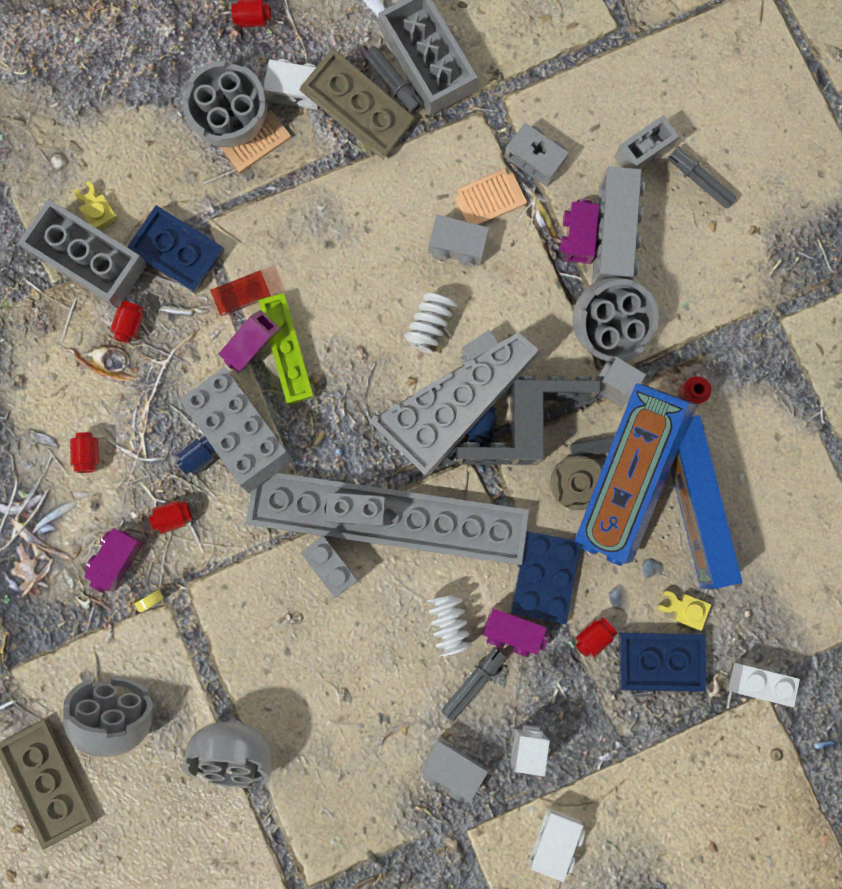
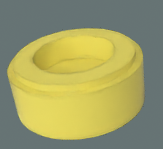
(149, 601)

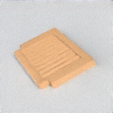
(267, 140)
(490, 197)

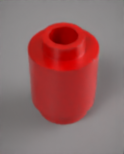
(251, 13)
(127, 322)
(701, 386)
(84, 452)
(170, 516)
(595, 637)

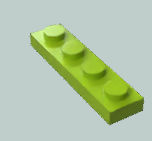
(287, 350)

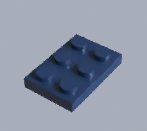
(176, 249)
(546, 577)
(662, 662)

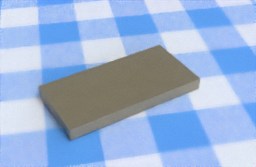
(357, 103)
(46, 783)

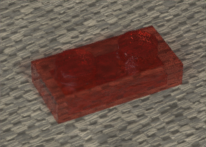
(240, 293)

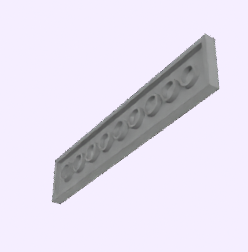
(409, 518)

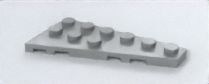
(446, 410)

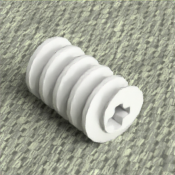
(428, 321)
(449, 625)

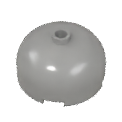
(223, 91)
(615, 318)
(97, 726)
(230, 744)

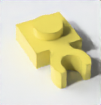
(97, 209)
(688, 610)

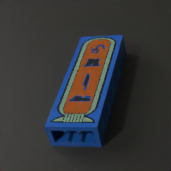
(634, 474)
(703, 511)

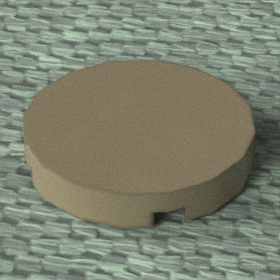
(575, 481)

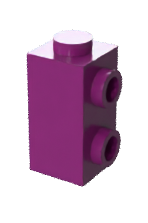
(581, 232)
(249, 341)
(112, 560)
(514, 631)

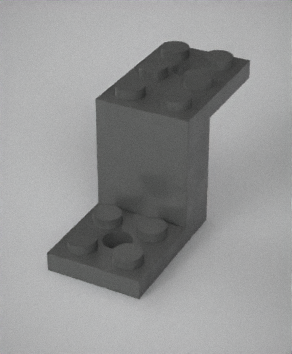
(527, 420)

